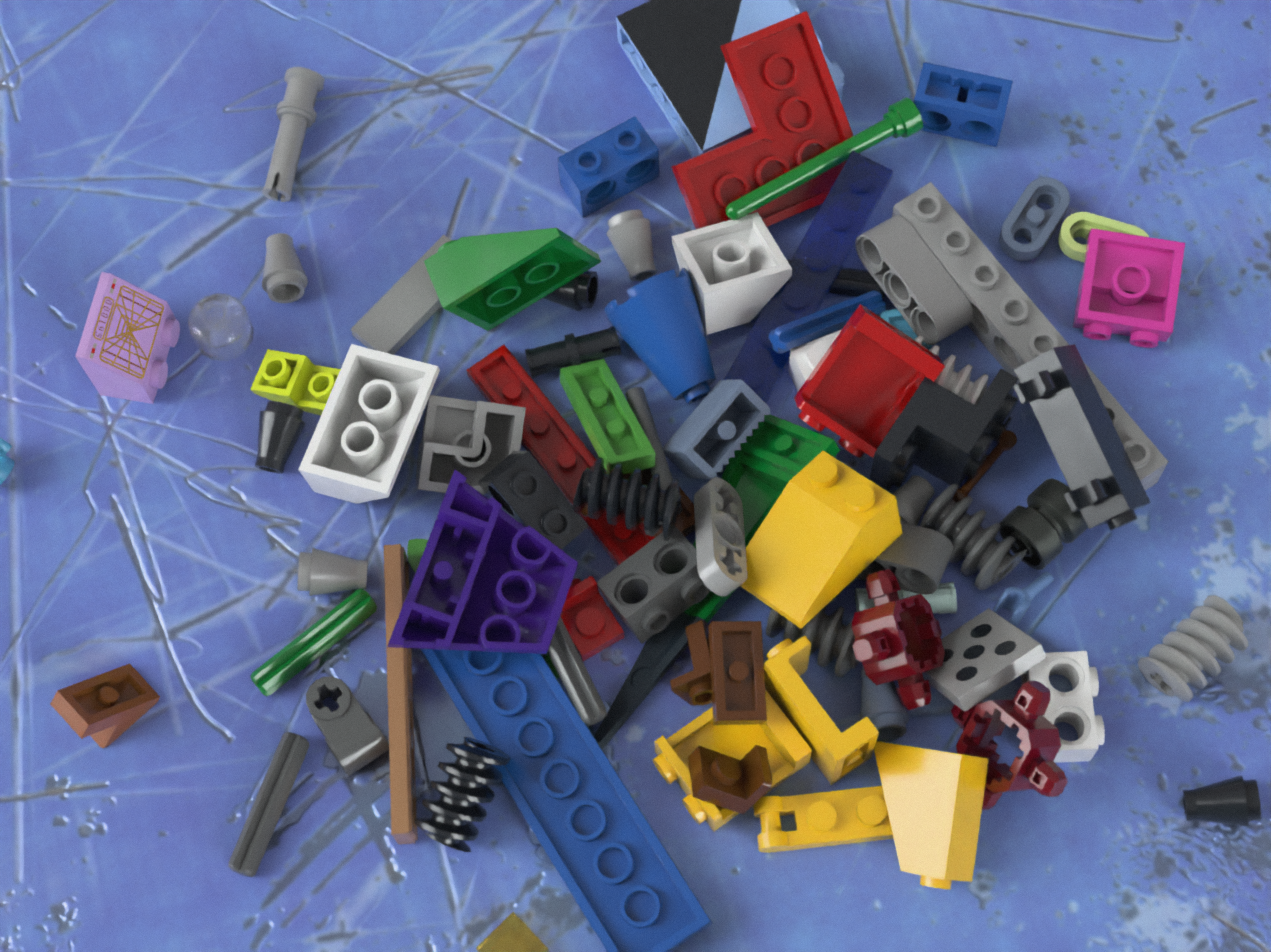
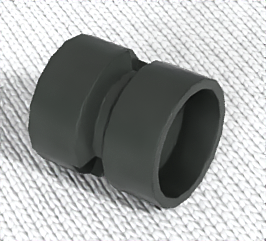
(1043, 524)

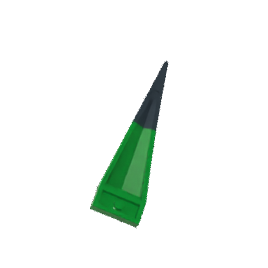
(759, 476)

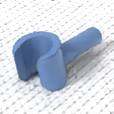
(1019, 600)

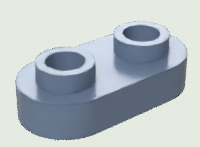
(1032, 221)

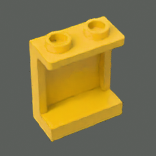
(784, 747)
(832, 751)

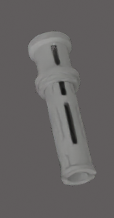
(296, 115)

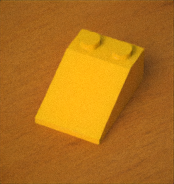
(819, 538)

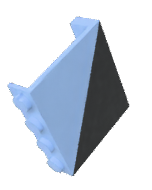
(684, 68)

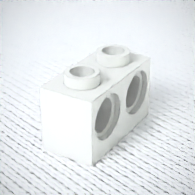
(1072, 706)

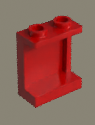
(865, 382)

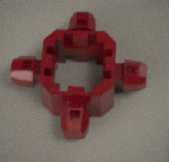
(898, 639)
(1038, 736)

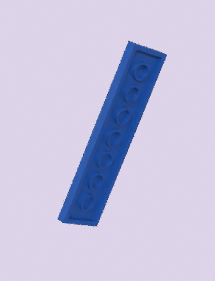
(573, 800)

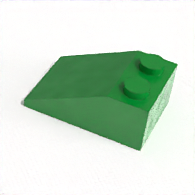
(504, 273)

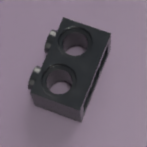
(533, 498)

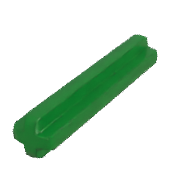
(313, 642)

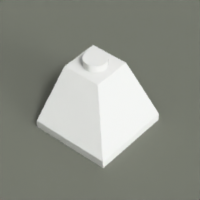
(732, 269)

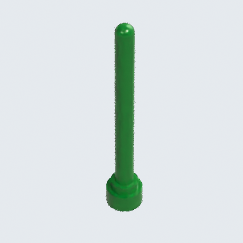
(900, 120)

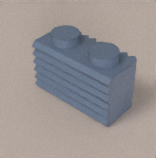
(716, 429)

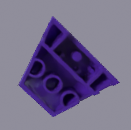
(483, 581)

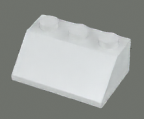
(367, 425)

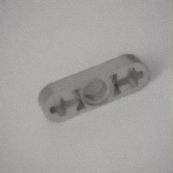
(720, 537)

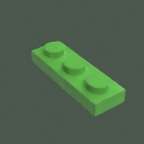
(607, 416)

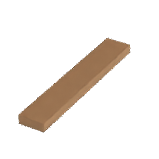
(400, 703)

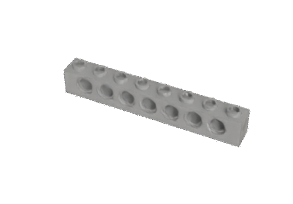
(1005, 315)

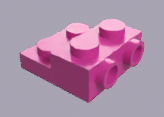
(1129, 287)

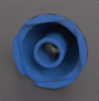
(667, 333)

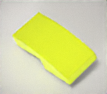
(294, 381)

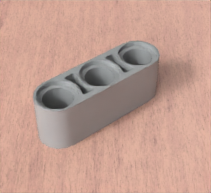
(914, 280)

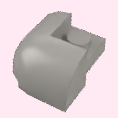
(465, 438)

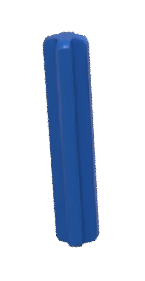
(822, 322)

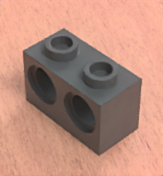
(655, 585)

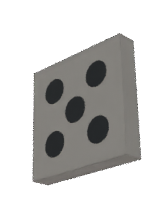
(983, 659)

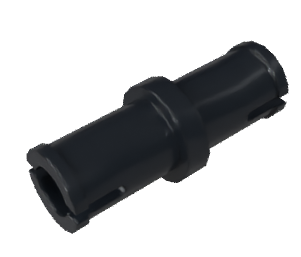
(573, 351)

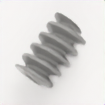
(1194, 649)

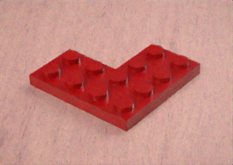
(792, 120)

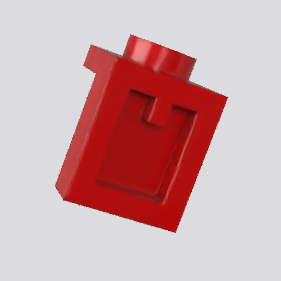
(589, 619)

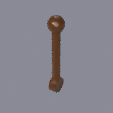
(1006, 443)

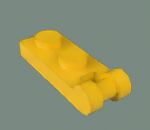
(823, 819)

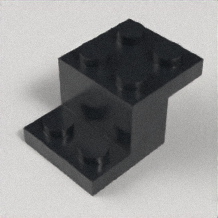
(944, 433)

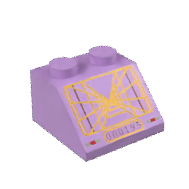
(127, 340)

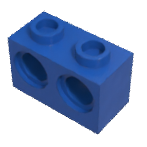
(962, 103)
(609, 166)

